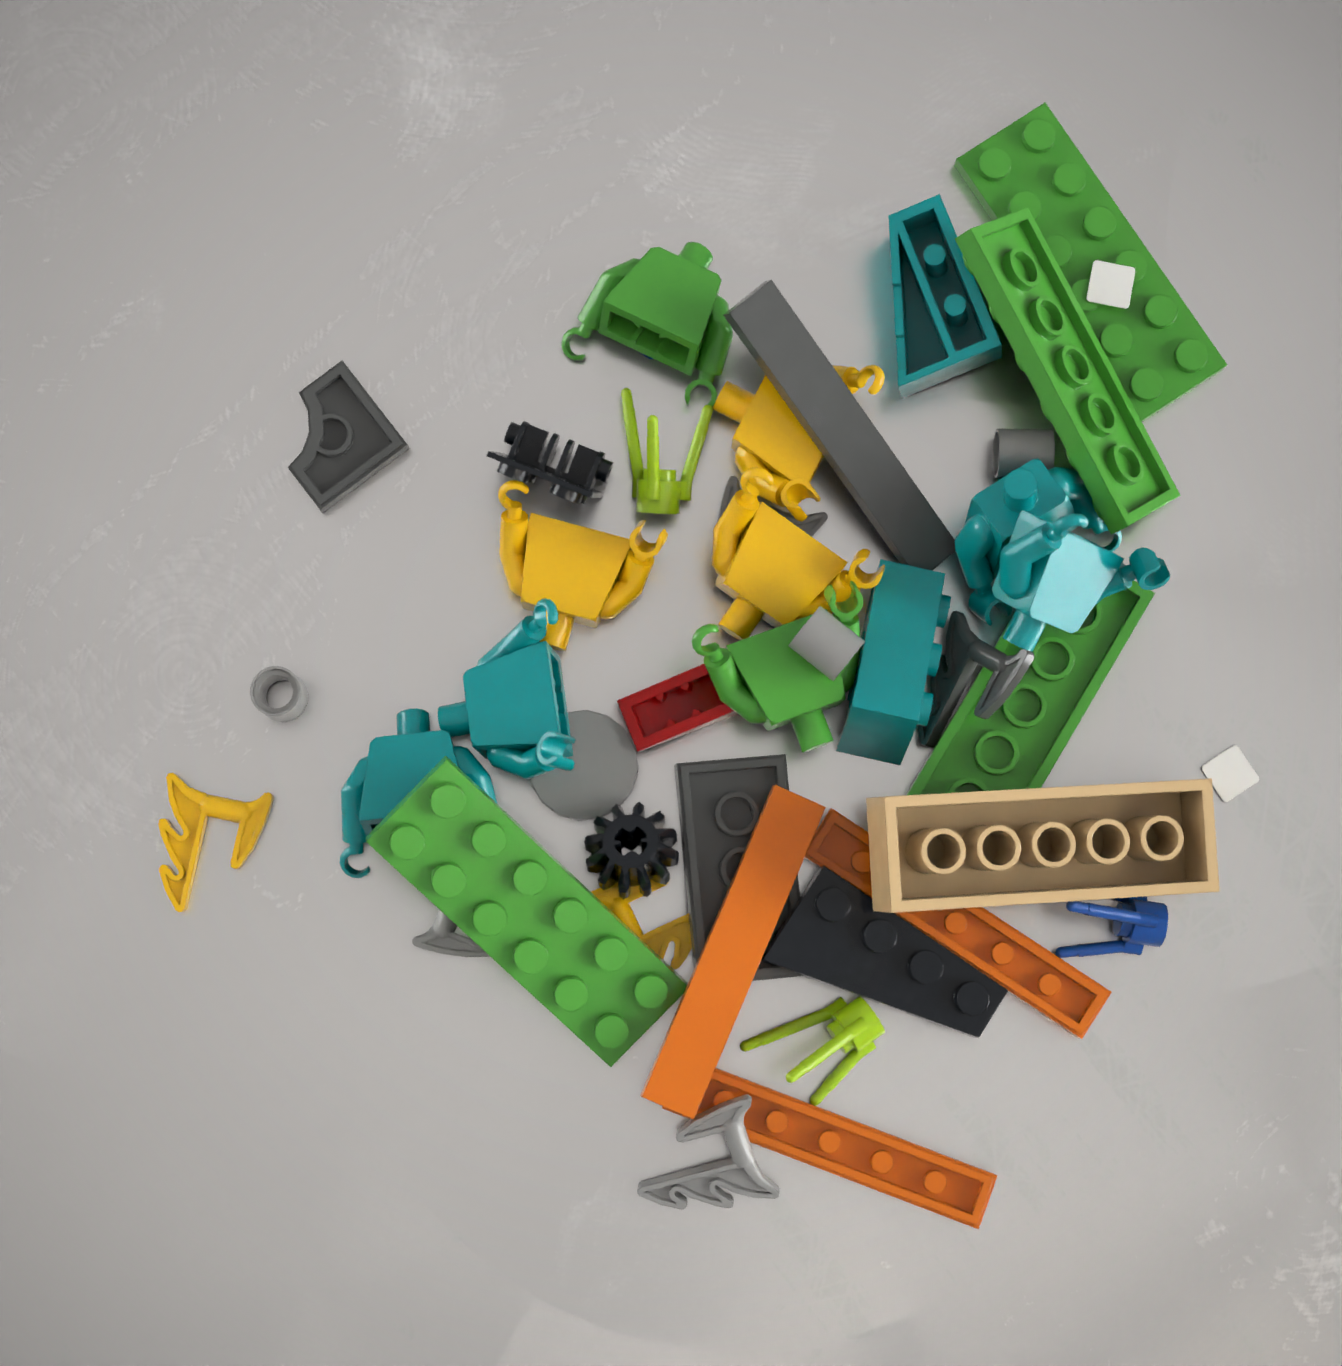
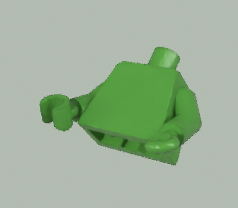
(663, 310)
(775, 684)

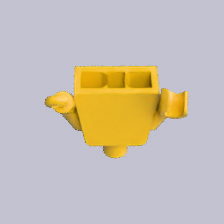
(775, 439)
(774, 565)
(576, 567)

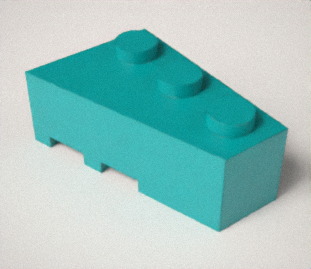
(937, 303)
(895, 663)

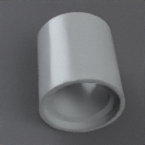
(1018, 446)
(826, 643)
(264, 680)

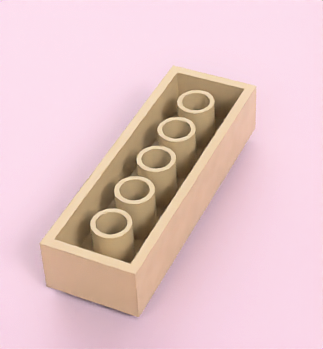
(1042, 845)

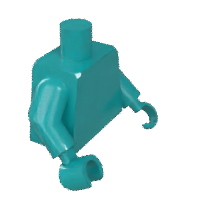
(994, 515)
(1061, 576)
(517, 702)
(391, 772)

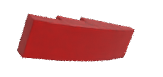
(673, 708)

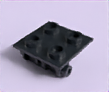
(523, 463)

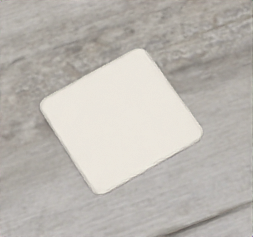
(1110, 284)
(1230, 773)

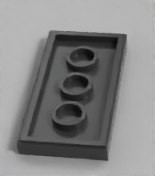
(717, 817)

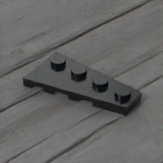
(881, 958)

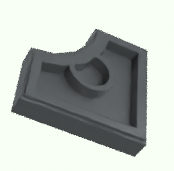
(345, 438)

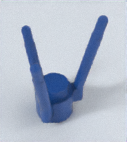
(1134, 920)

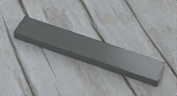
(840, 428)

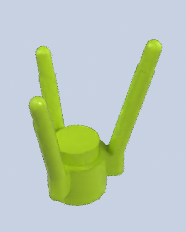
(655, 487)
(853, 1028)

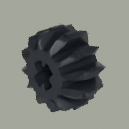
(632, 868)

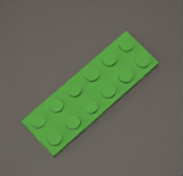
(1153, 342)
(1067, 368)
(1037, 720)
(527, 911)

